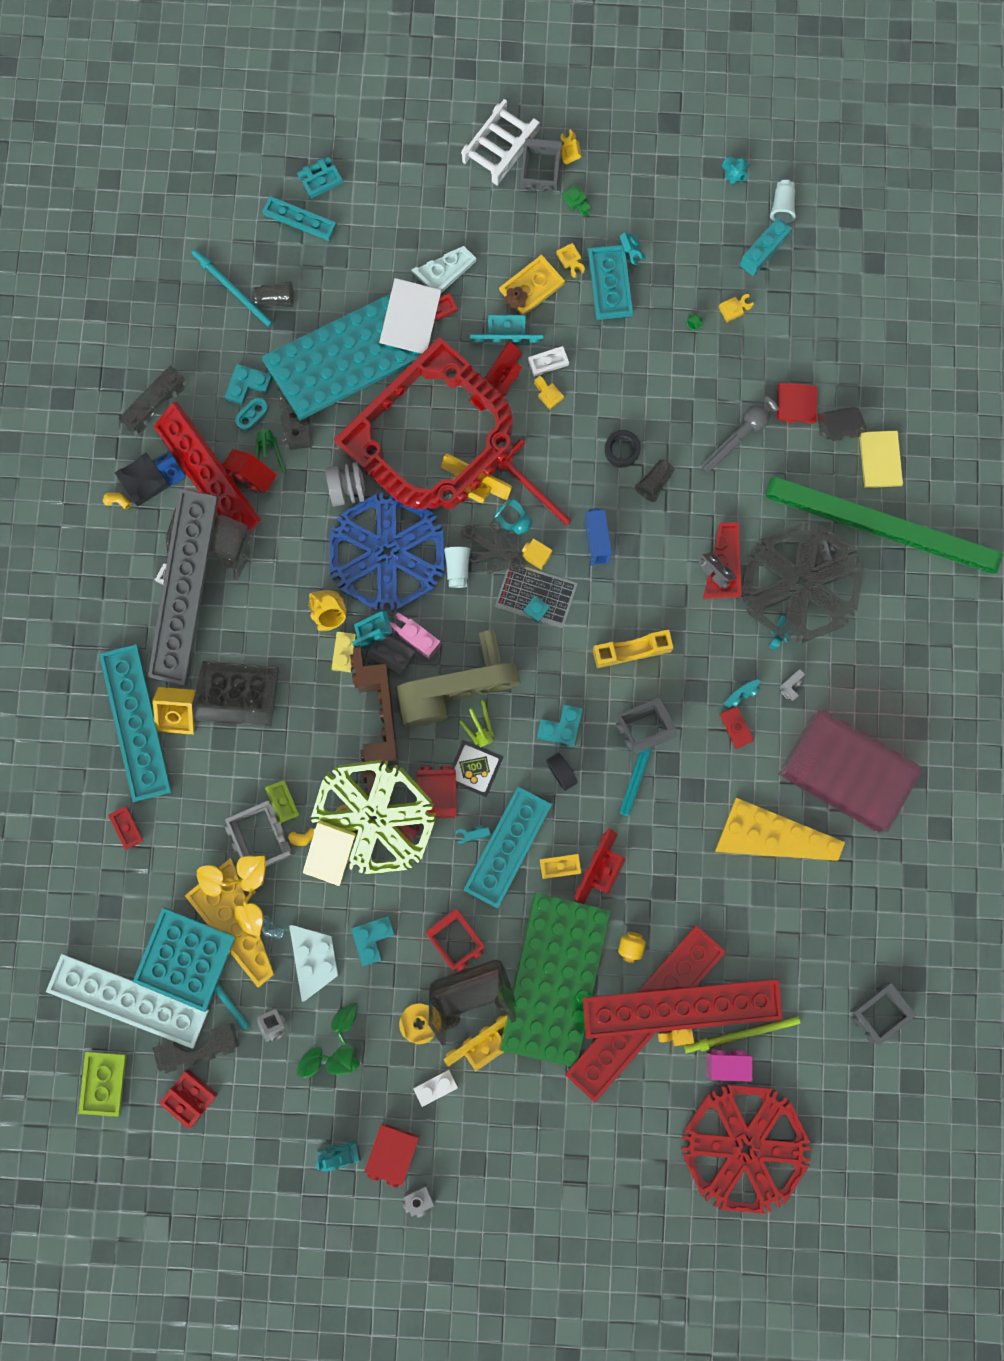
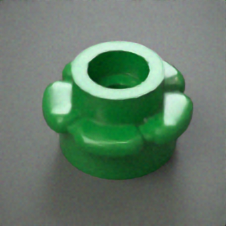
(694, 322)

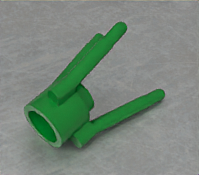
(264, 440)

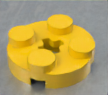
(407, 1021)

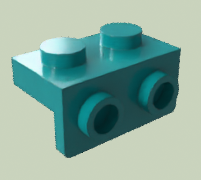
(372, 629)

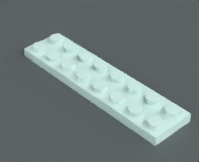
(126, 1001)

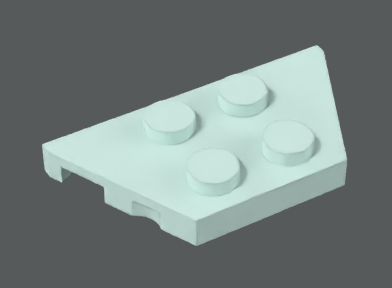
(313, 960)

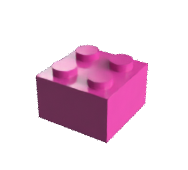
(728, 1066)

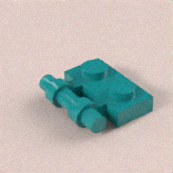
(321, 181)

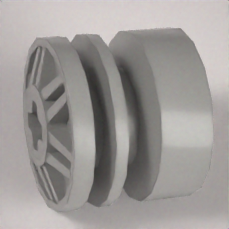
(345, 484)

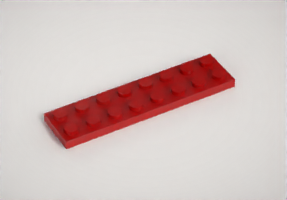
(203, 465)

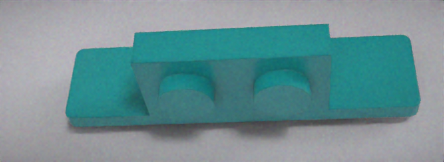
(506, 327)

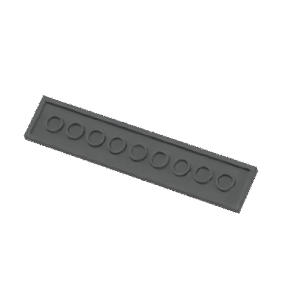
(183, 586)

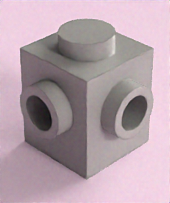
(271, 1025)
(418, 1201)

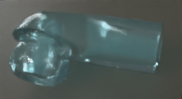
(269, 930)

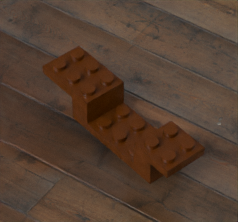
(376, 679)

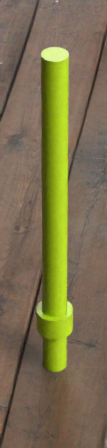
(704, 1044)

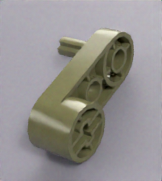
(425, 699)

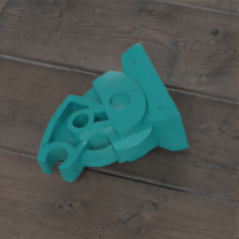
(337, 1156)

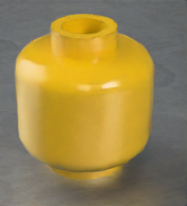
(631, 947)

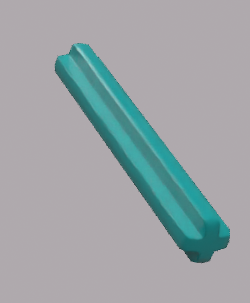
(635, 782)

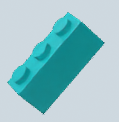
(765, 246)

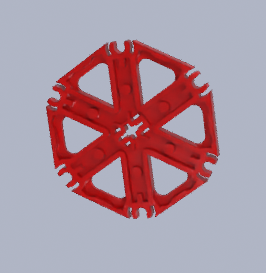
(765, 1149)

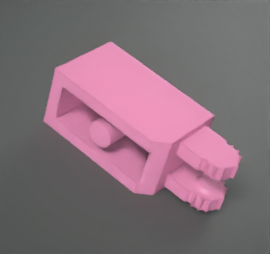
(417, 637)

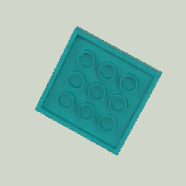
(184, 959)

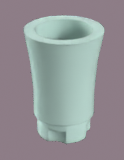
(784, 202)
(457, 566)

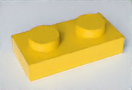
(560, 866)

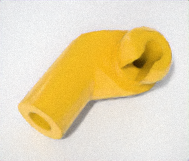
(117, 497)

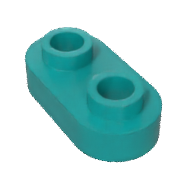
(249, 413)

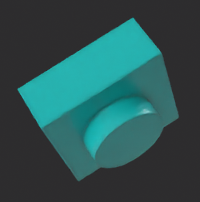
(536, 609)

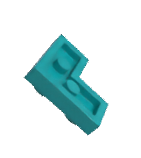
(245, 379)
(562, 732)
(366, 937)

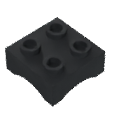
(142, 479)

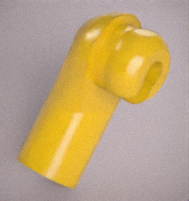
(301, 839)

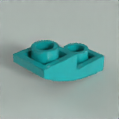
(748, 689)

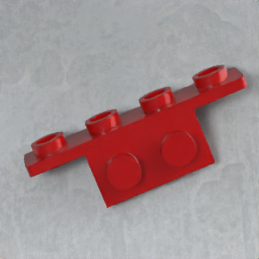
(502, 372)
(602, 870)

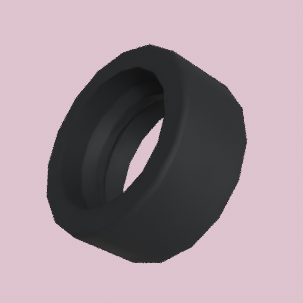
(622, 434)
(561, 771)

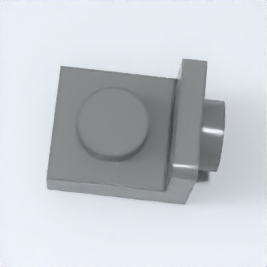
(794, 681)

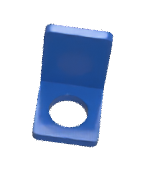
(169, 468)

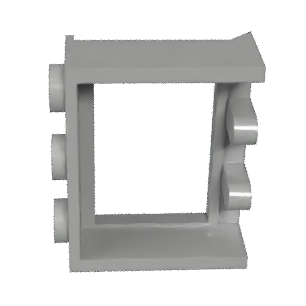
(239, 843)

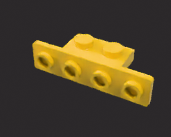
(488, 485)
(481, 1048)

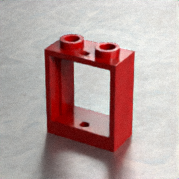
(475, 953)

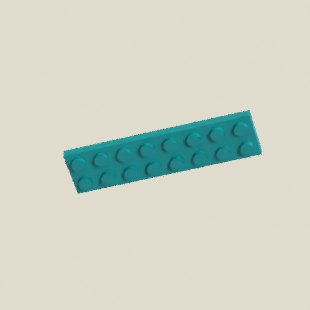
(135, 723)

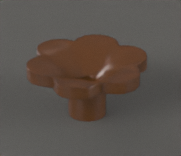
(516, 297)

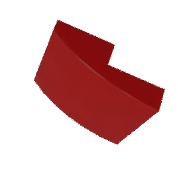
(797, 403)
(188, 1099)

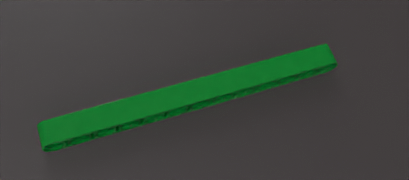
(883, 525)

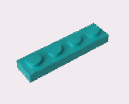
(299, 218)

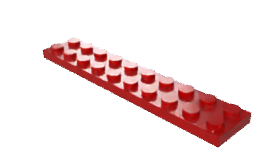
(682, 1008)
(610, 1055)

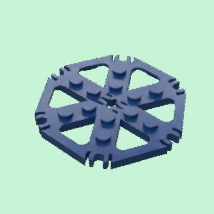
(374, 545)

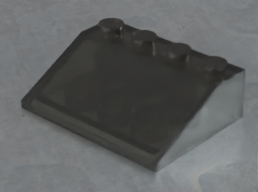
(235, 693)

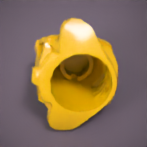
(327, 609)

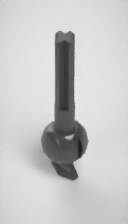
(754, 419)

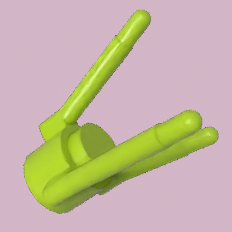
(483, 736)

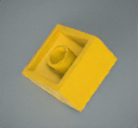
(174, 710)

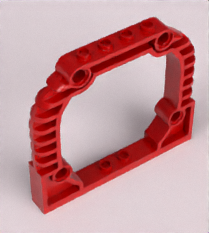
(434, 363)

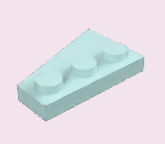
(445, 270)

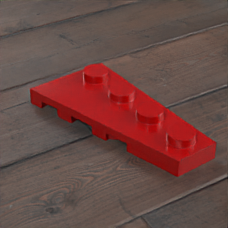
(728, 550)

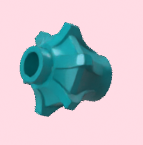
(735, 169)

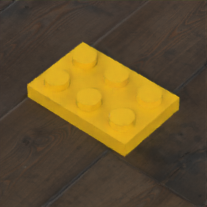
(537, 280)

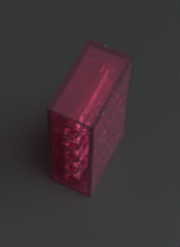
(850, 771)

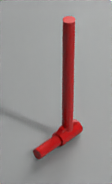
(529, 485)

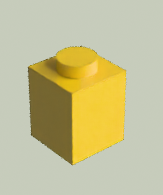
(537, 554)

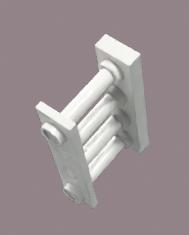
(509, 157)

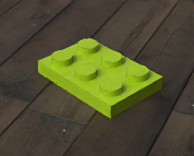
(102, 1084)

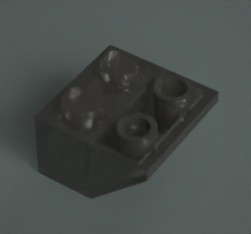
(841, 423)

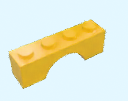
(640, 648)

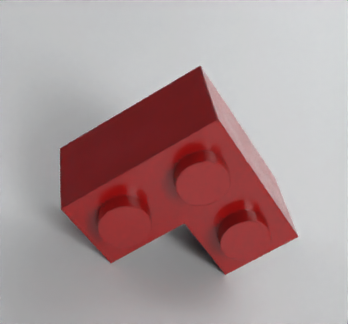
(249, 469)

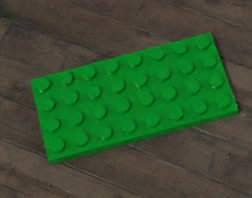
(551, 978)

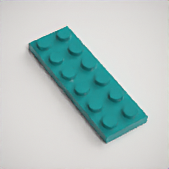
(507, 847)

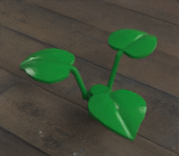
(343, 1059)

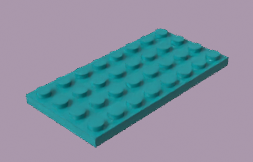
(336, 360)

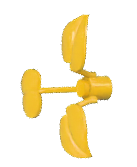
(252, 874)

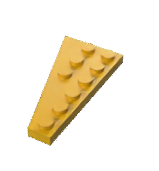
(768, 834)
(220, 913)

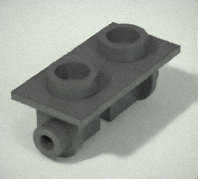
(711, 563)

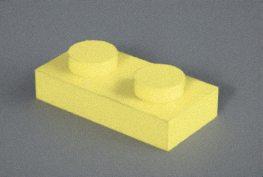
(342, 652)

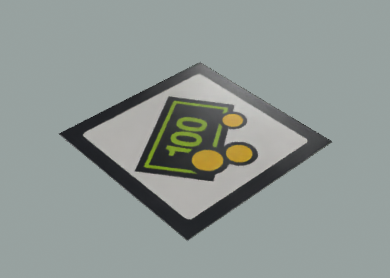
(476, 768)

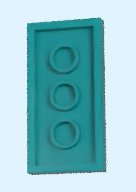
(610, 282)

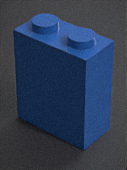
(597, 536)

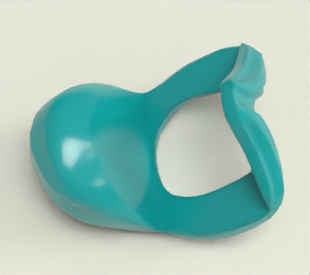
(522, 525)

